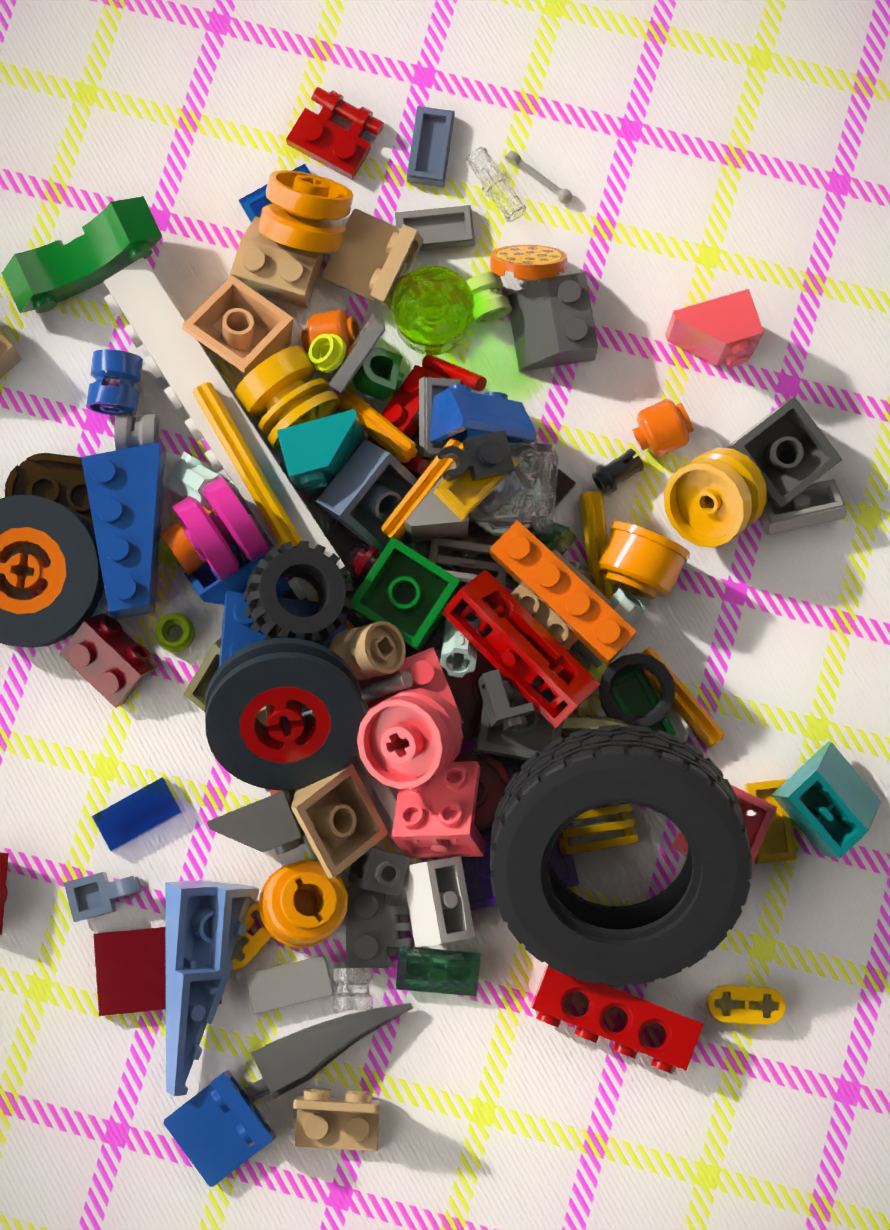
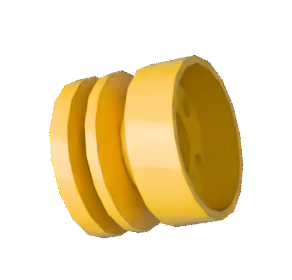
(284, 393)

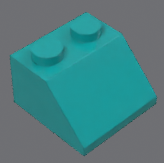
(319, 449)

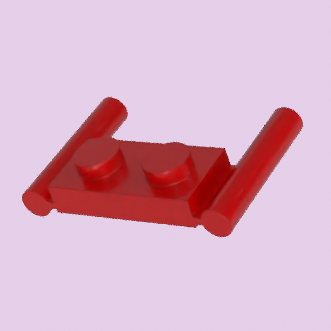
(404, 405)

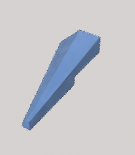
(200, 938)

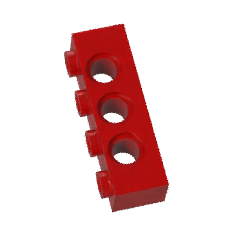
(679, 1031)

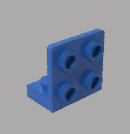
(219, 1128)

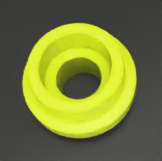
(327, 352)

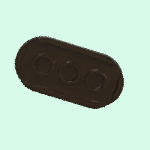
(54, 478)

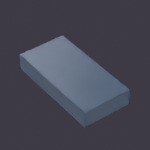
(430, 146)

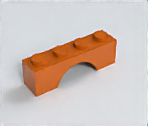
(563, 592)

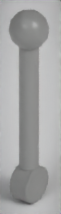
(563, 195)

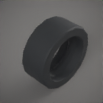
(643, 662)

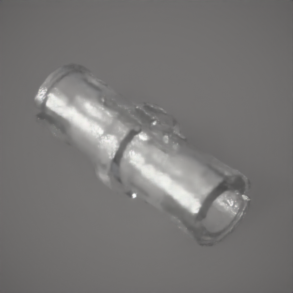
(495, 184)

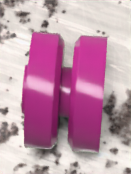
(218, 530)

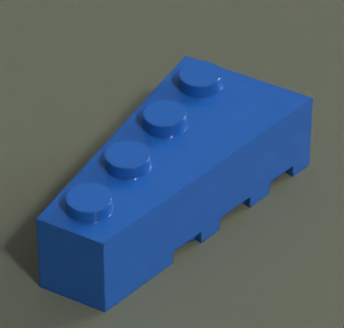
(126, 515)

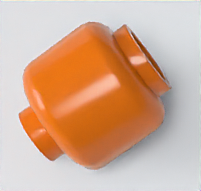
(330, 322)
(663, 427)

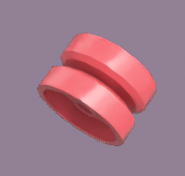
(409, 738)

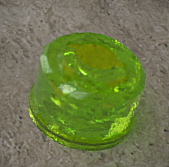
(432, 309)

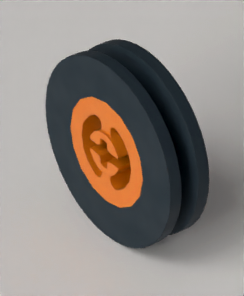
(72, 577)

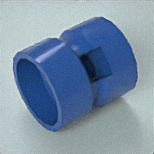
(119, 370)

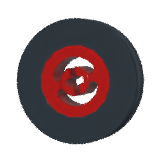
(280, 676)

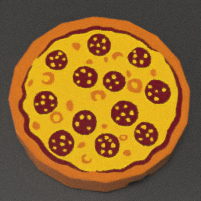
(528, 261)

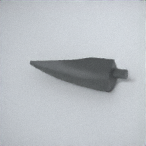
(304, 1053)

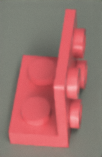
(440, 815)

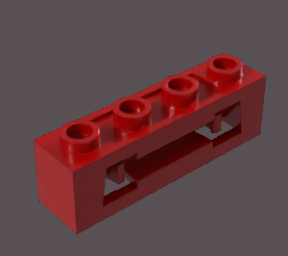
(520, 647)

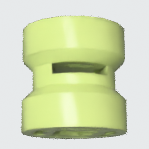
(488, 298)

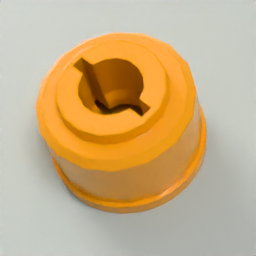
(641, 560)
(302, 904)

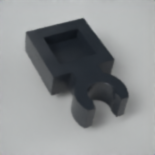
(482, 455)

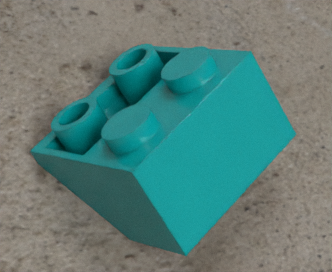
(829, 802)

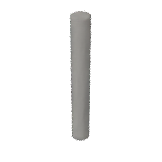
(386, 686)

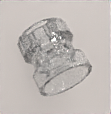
(353, 979)

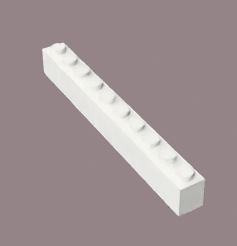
(185, 366)

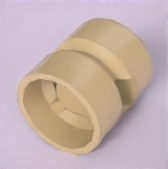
(371, 649)

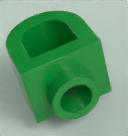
(379, 374)

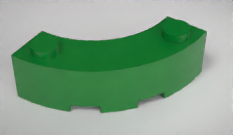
(59, 271)

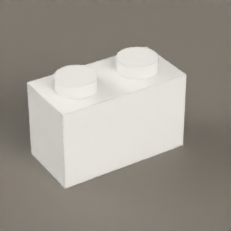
(438, 902)

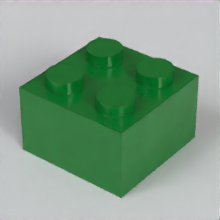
(406, 593)

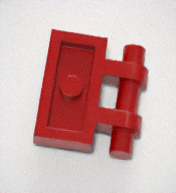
(329, 143)

